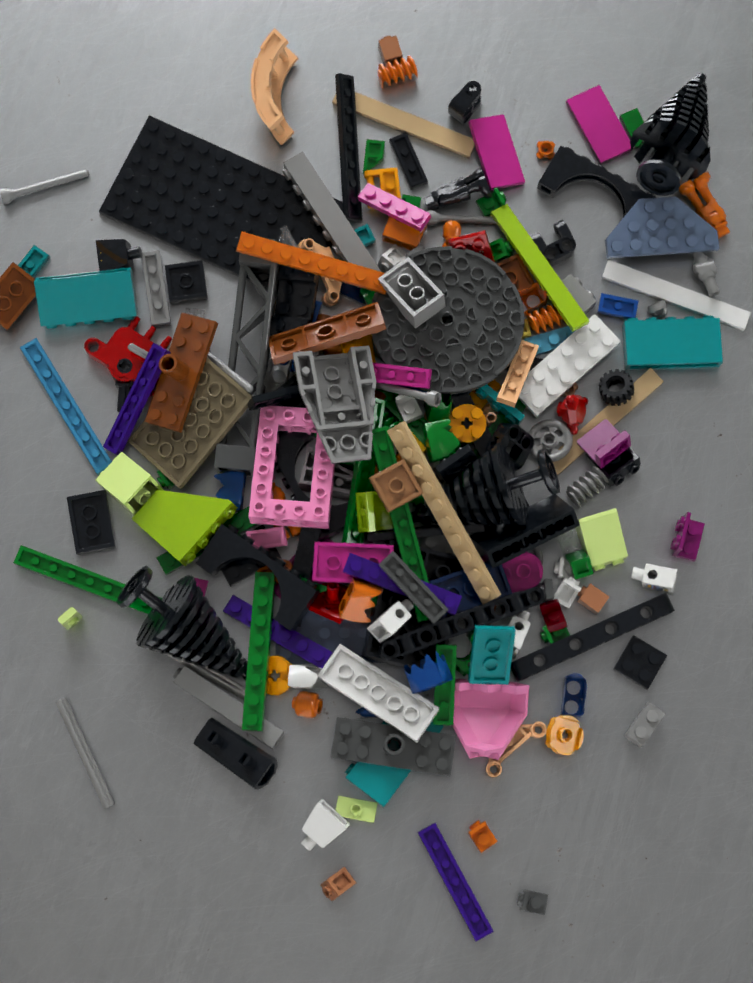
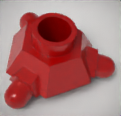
(572, 411)

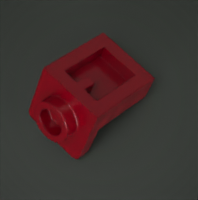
(553, 615)

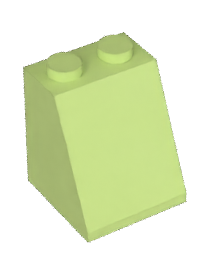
(128, 483)
(602, 539)

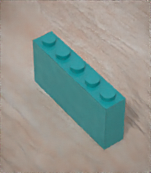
(85, 297)
(672, 343)
(381, 781)

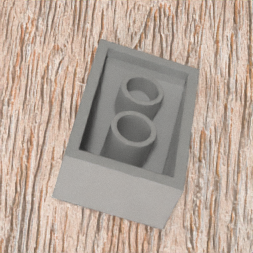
(412, 292)

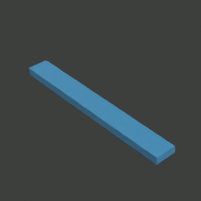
(66, 405)

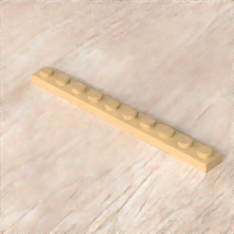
(444, 513)

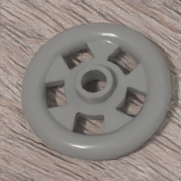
(553, 426)

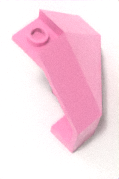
(488, 716)

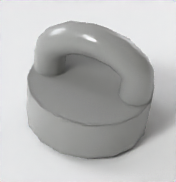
(658, 306)

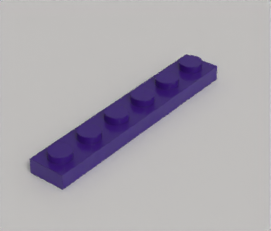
(135, 400)
(372, 573)
(290, 640)
(455, 882)

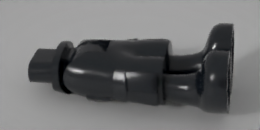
(459, 190)

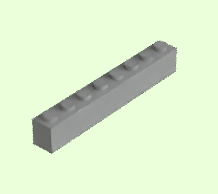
(326, 212)

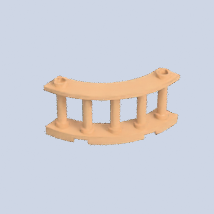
(267, 82)

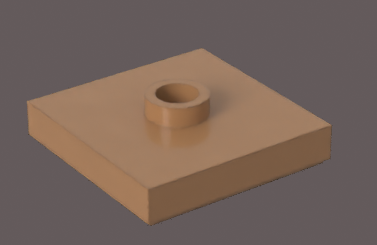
(396, 485)

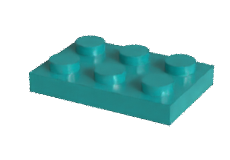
(491, 654)

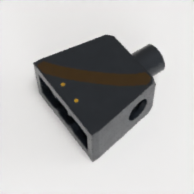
(116, 254)

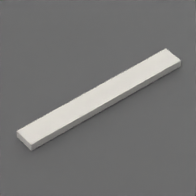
(675, 295)

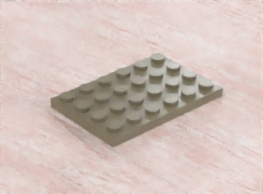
(212, 414)

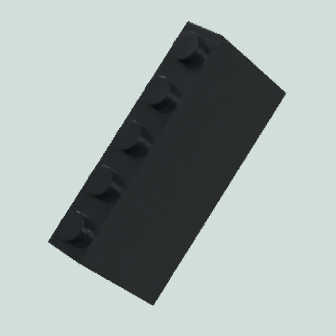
(545, 522)

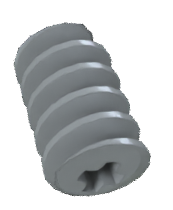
(586, 485)

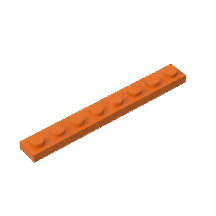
(310, 262)

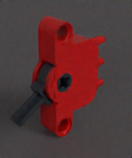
(116, 356)

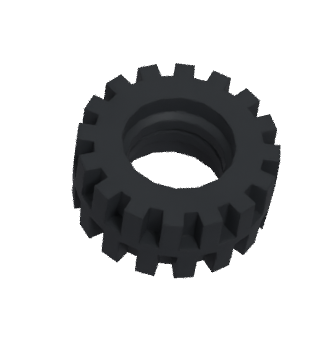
(613, 378)

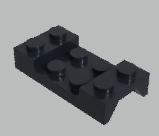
(294, 300)

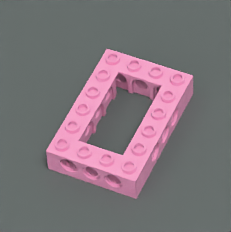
(271, 511)

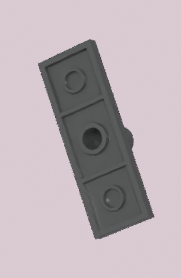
(368, 744)

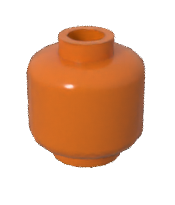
(307, 704)

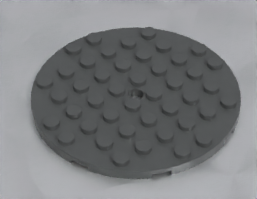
(483, 327)

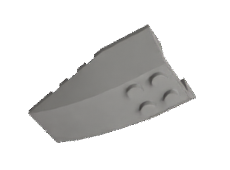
(340, 400)

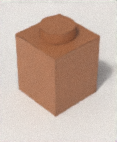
(389, 49)
(592, 598)

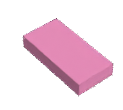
(269, 537)

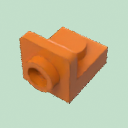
(481, 835)

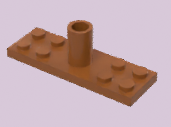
(327, 333)
(181, 372)

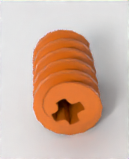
(396, 71)
(543, 318)

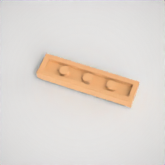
(517, 374)

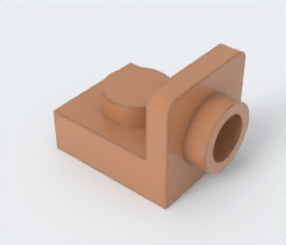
(337, 884)

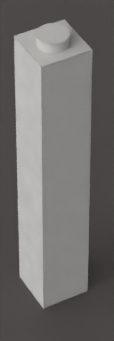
(223, 704)

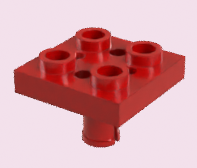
(476, 242)
(332, 599)

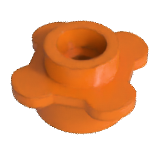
(549, 145)

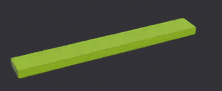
(540, 267)

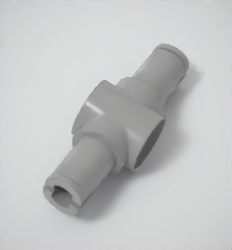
(705, 270)

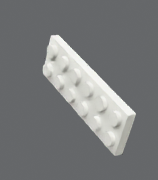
(567, 365)
(378, 693)

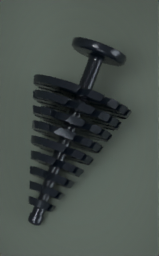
(678, 134)
(493, 490)
(183, 625)

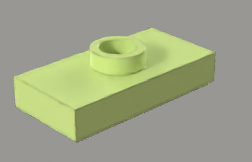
(70, 618)
(356, 809)

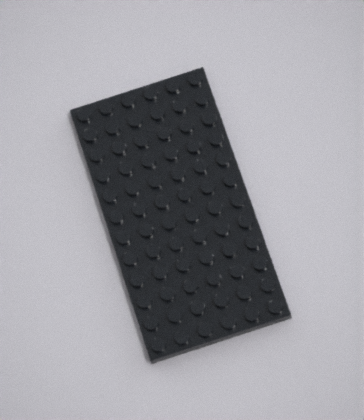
(204, 198)

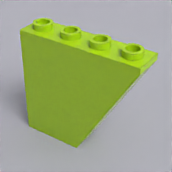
(183, 521)

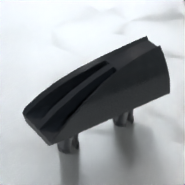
(236, 754)

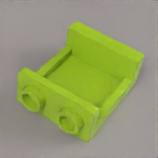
(371, 512)

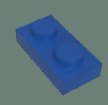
(617, 306)

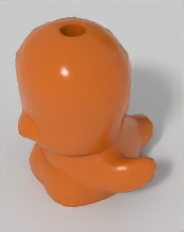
(451, 230)

